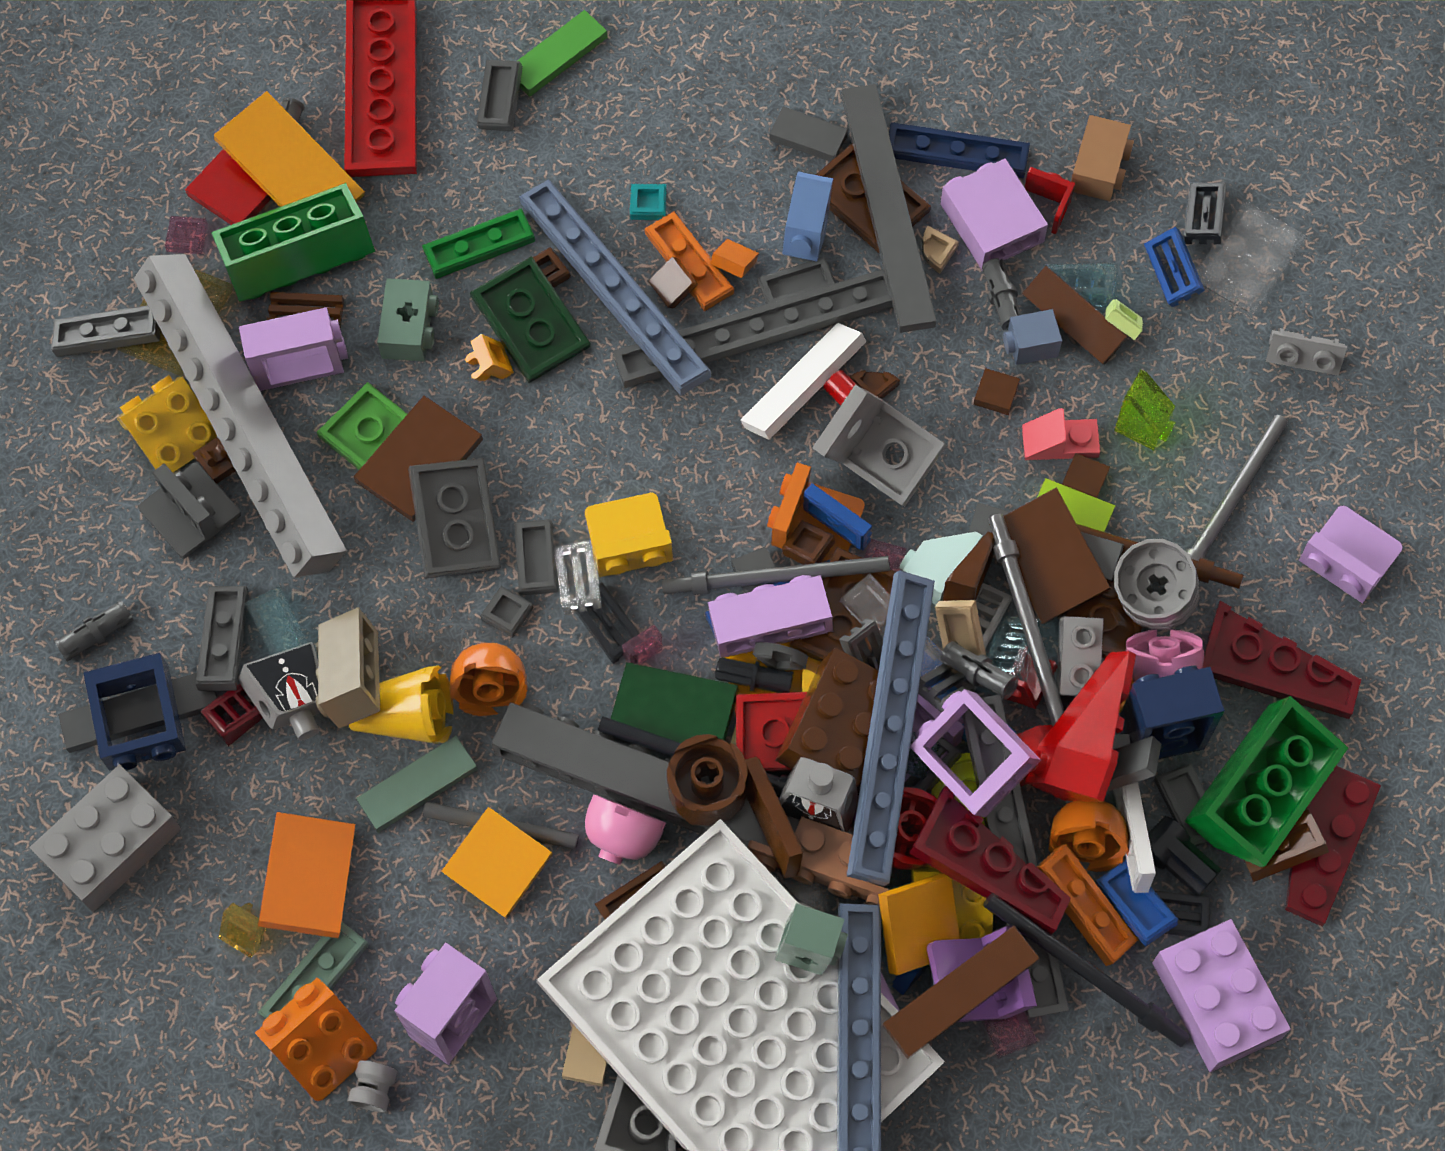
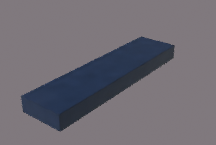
(955, 148)

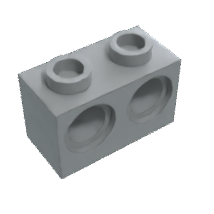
(1078, 652)

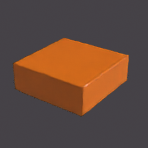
(734, 258)

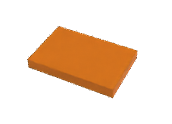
(307, 875)

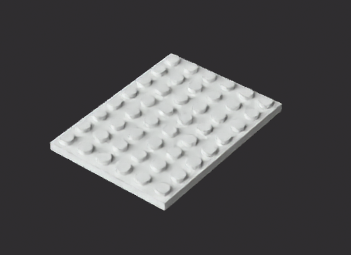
(706, 1019)

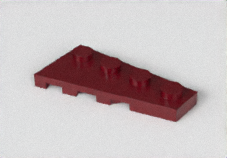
(1272, 665)
(1341, 815)
(975, 857)

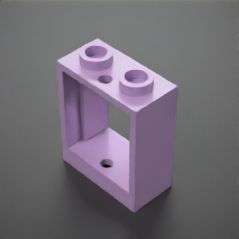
(293, 348)
(1002, 780)

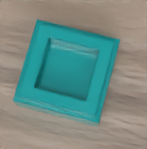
(648, 201)

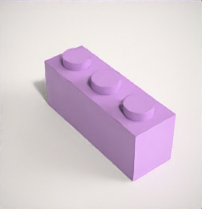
(770, 615)

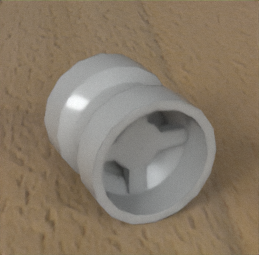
(372, 1086)

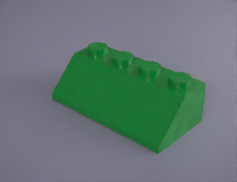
(293, 242)
(1267, 783)

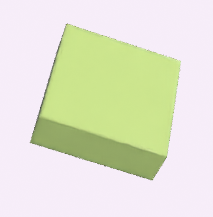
(1124, 319)

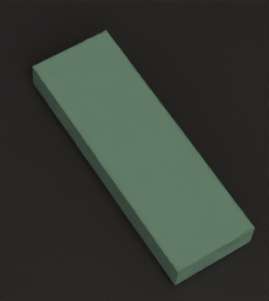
(417, 784)
(326, 960)

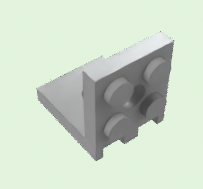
(864, 432)

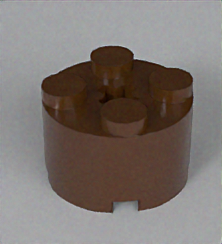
(723, 764)

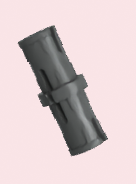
(1002, 292)
(93, 630)
(979, 670)

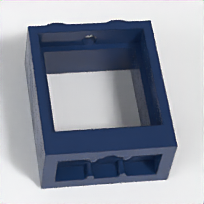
(128, 677)

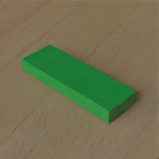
(478, 243)

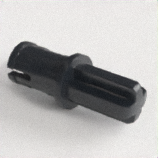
(753, 675)

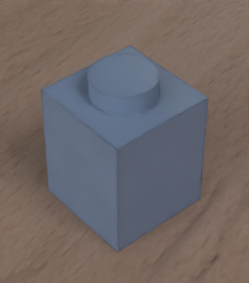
(1033, 337)

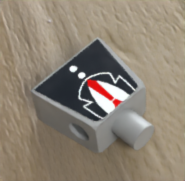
(285, 689)
(820, 794)

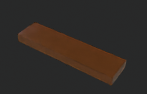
(960, 992)

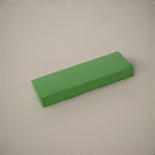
(560, 51)

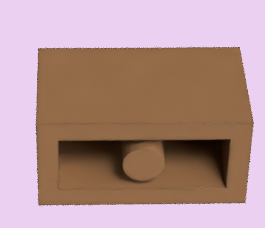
(1100, 157)

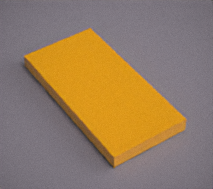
(281, 153)

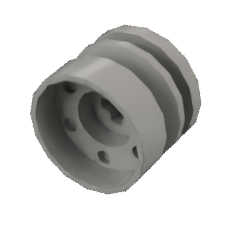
(1162, 563)

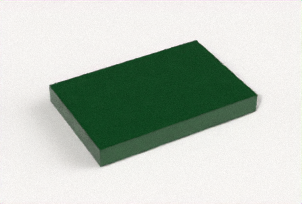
(530, 319)
(673, 703)

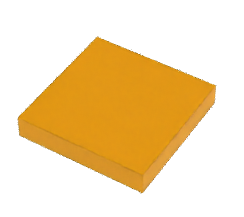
(497, 862)
(916, 917)

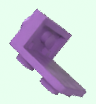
(1007, 1002)

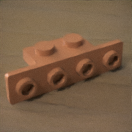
(823, 861)

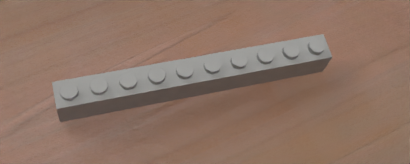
(240, 415)

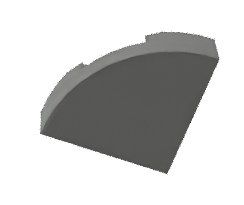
(780, 656)

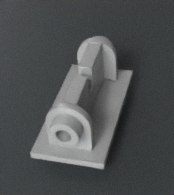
(1305, 353)

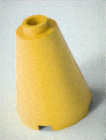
(412, 707)

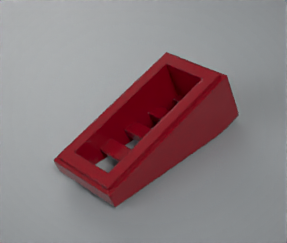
(240, 724)

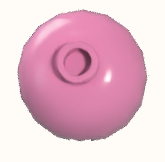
(1164, 654)
(621, 830)

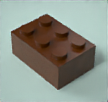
(834, 716)

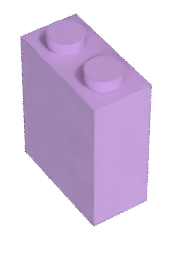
(993, 213)

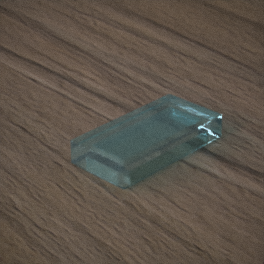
(275, 621)

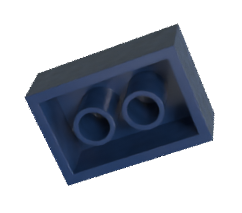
(1174, 709)

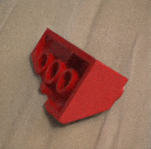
(1078, 748)

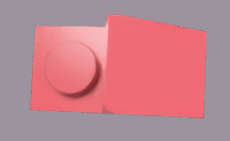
(1060, 438)

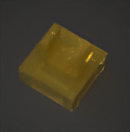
(241, 929)

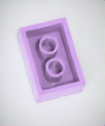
(1220, 995)
(445, 1002)

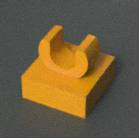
(491, 357)

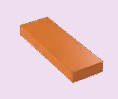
(674, 239)
(1088, 906)

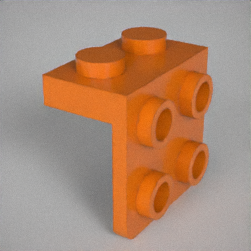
(787, 517)
(317, 1039)

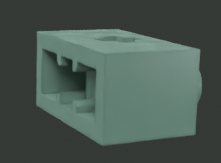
(399, 337)
(811, 940)

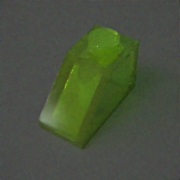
(1146, 413)

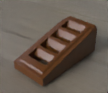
(969, 575)

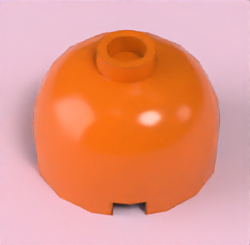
(487, 678)
(1092, 832)

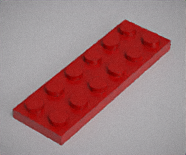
(381, 88)

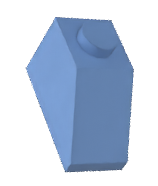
(807, 216)

